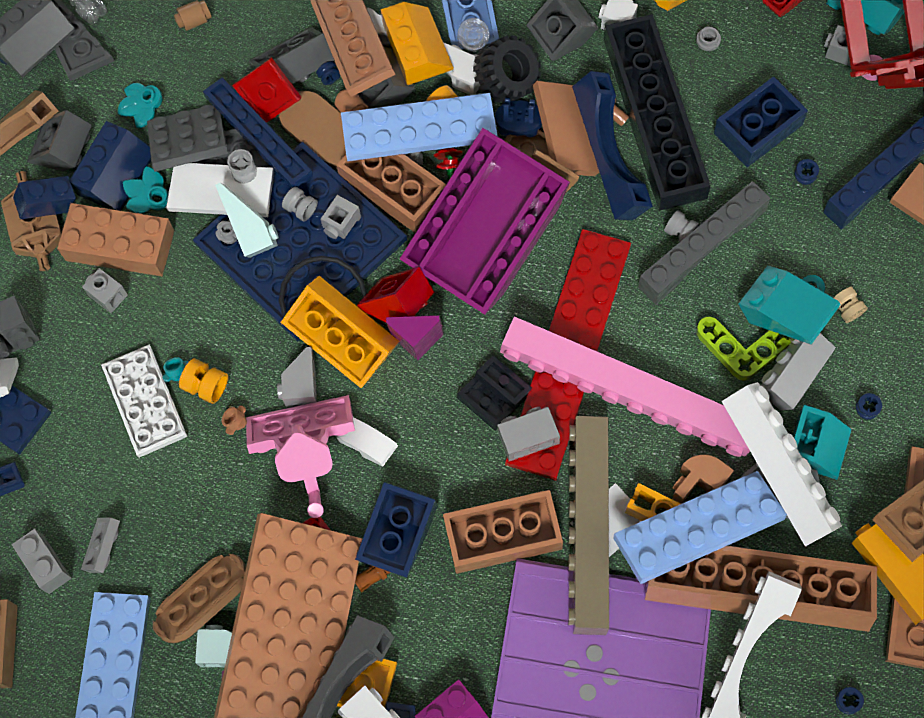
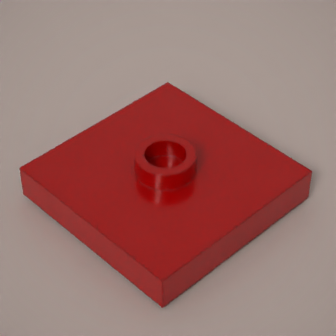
(267, 90)

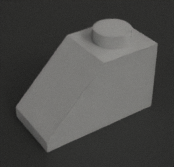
(299, 381)

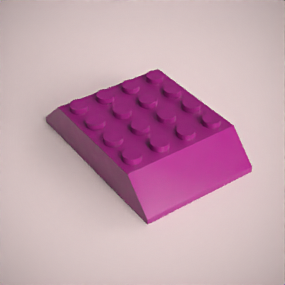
(486, 221)

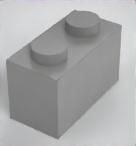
(528, 433)
(41, 561)

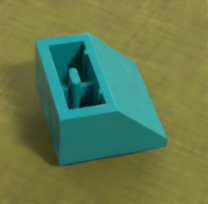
(821, 440)

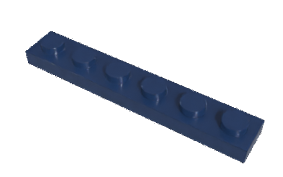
(258, 133)

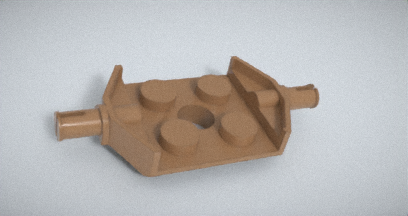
(33, 237)

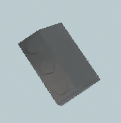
(31, 33)
(298, 55)

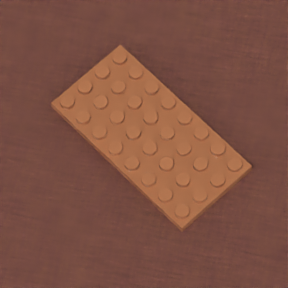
(287, 618)

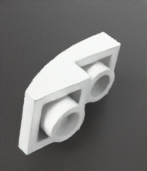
(369, 442)

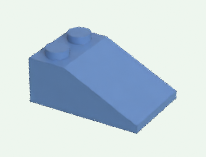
(460, 10)

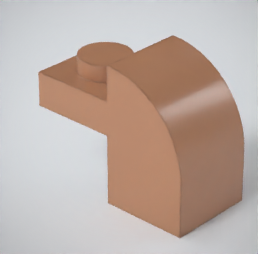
(702, 471)

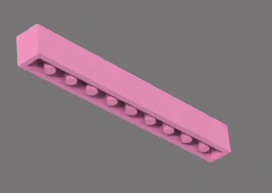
(623, 385)

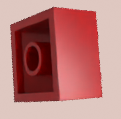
(397, 295)

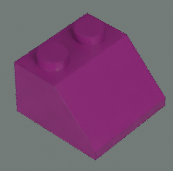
(453, 703)

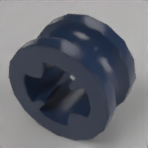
(328, 73)
(806, 179)
(867, 415)
(851, 709)

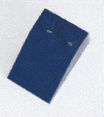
(396, 530)

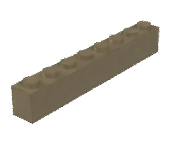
(590, 526)

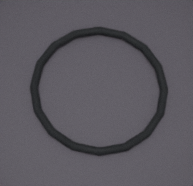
(315, 259)

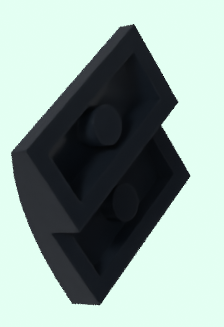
(494, 392)

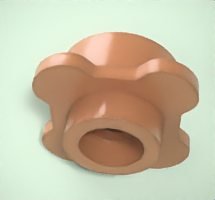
(234, 419)

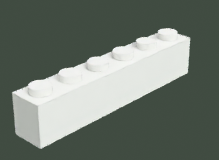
(782, 463)

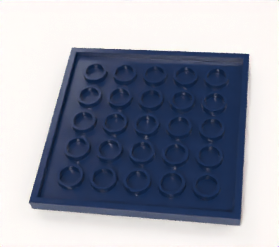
(261, 276)

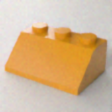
(415, 41)

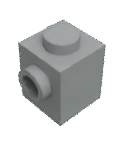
(104, 290)

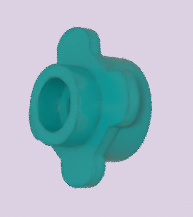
(173, 369)

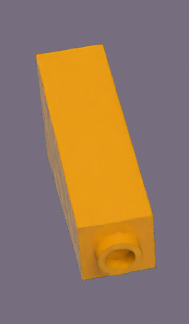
(894, 569)

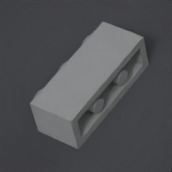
(796, 371)

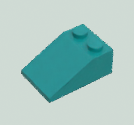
(788, 305)

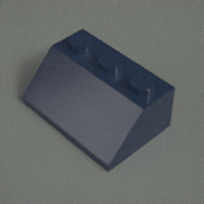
(110, 160)

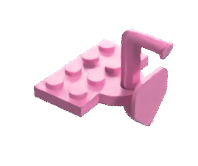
(301, 441)

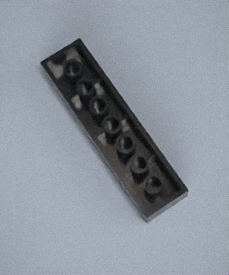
(656, 112)

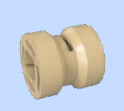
(850, 305)

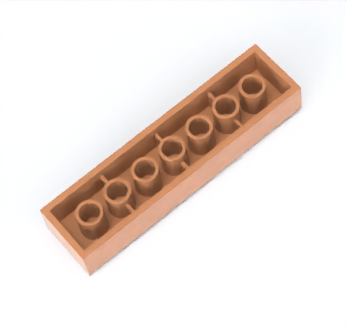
(726, 581)

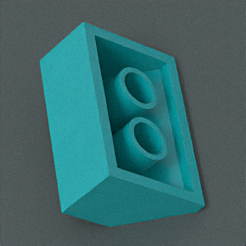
(877, 14)

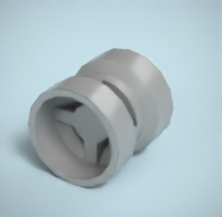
(242, 166)
(297, 202)
(680, 226)

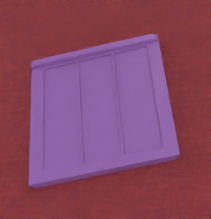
(649, 643)

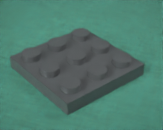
(186, 137)

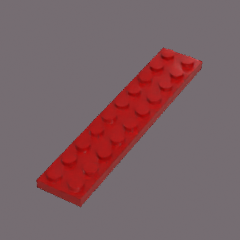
(582, 319)

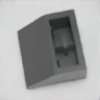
(16, 327)

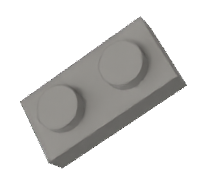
(100, 545)

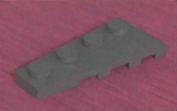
(80, 51)

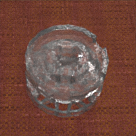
(90, 9)

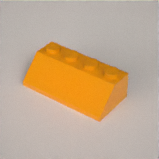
(339, 331)

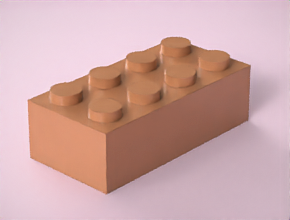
(395, 186)
(116, 239)
(503, 531)

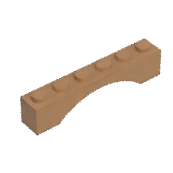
(25, 119)

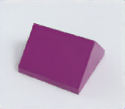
(416, 333)

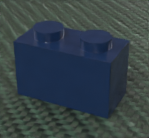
(43, 197)

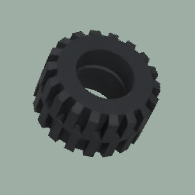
(521, 61)

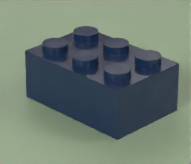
(760, 121)

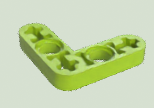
(740, 354)

